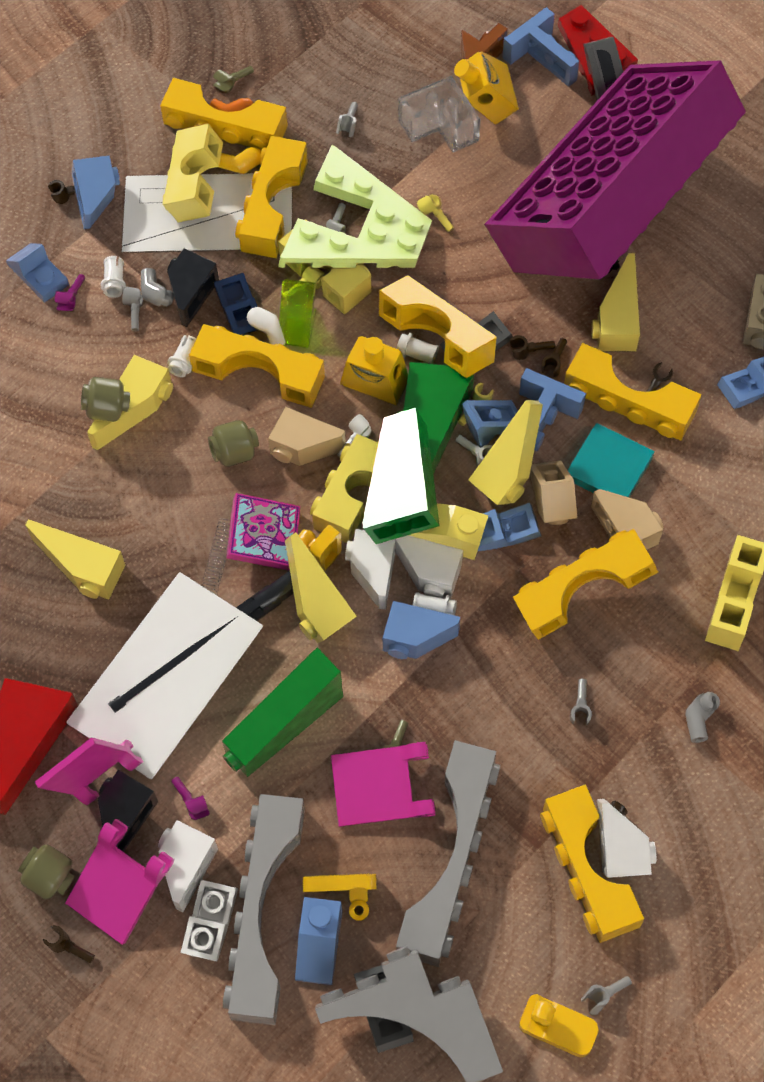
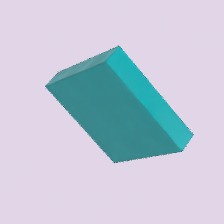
(610, 462)

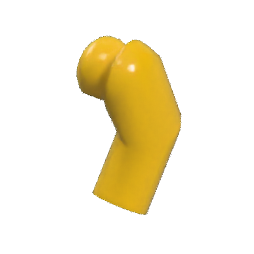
(242, 162)

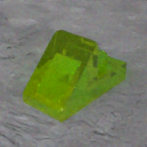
(297, 312)

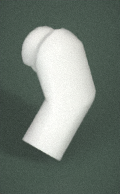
(268, 323)

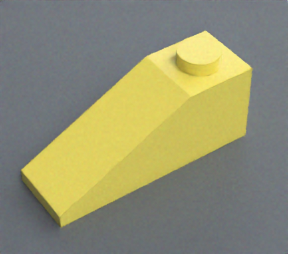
(619, 313)
(147, 386)
(510, 458)
(457, 529)
(84, 562)
(316, 597)

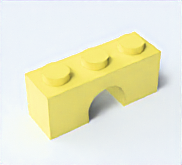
(186, 191)
(341, 285)
(336, 505)
(737, 594)

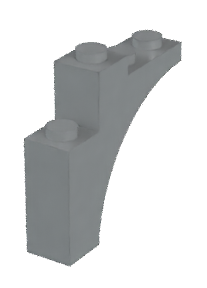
(405, 996)

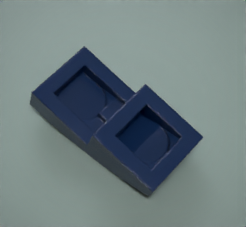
(236, 302)

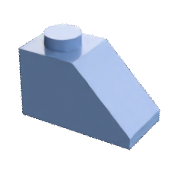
(94, 186)
(417, 630)
(318, 940)

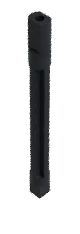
(255, 607)

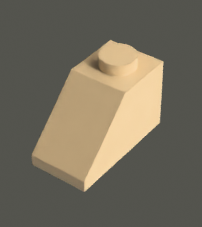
(303, 438)
(554, 492)
(625, 513)

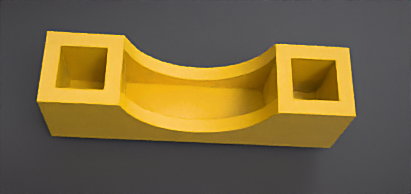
(252, 127)
(281, 167)
(413, 306)
(221, 352)
(664, 410)
(620, 560)
(608, 906)

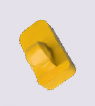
(324, 547)
(356, 884)
(558, 1026)

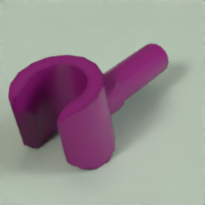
(67, 300)
(197, 806)

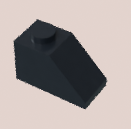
(191, 283)
(128, 802)

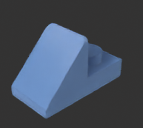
(38, 271)
(488, 418)

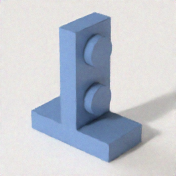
(537, 40)
(554, 397)

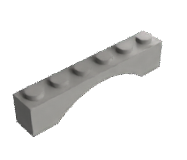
(429, 920)
(254, 985)

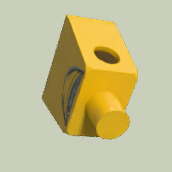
(487, 86)
(375, 370)

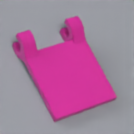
(86, 765)
(377, 785)
(115, 886)

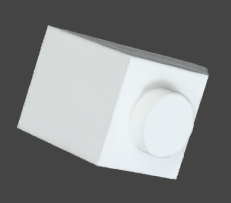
(372, 565)
(430, 565)
(623, 845)
(192, 857)

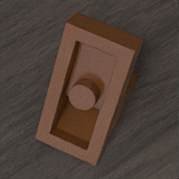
(490, 42)

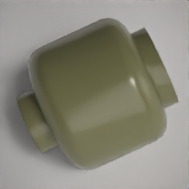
(104, 399)
(233, 443)
(46, 871)

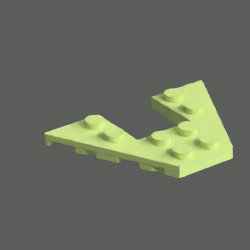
(390, 233)

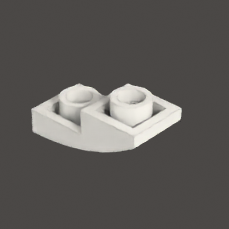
(209, 920)

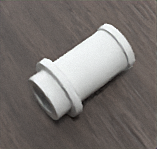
(113, 282)
(417, 348)
(180, 363)
(439, 604)

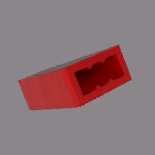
(29, 727)

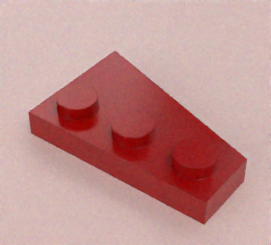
(581, 28)

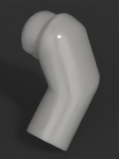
(152, 291)
(698, 713)

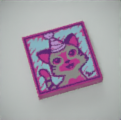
(260, 530)

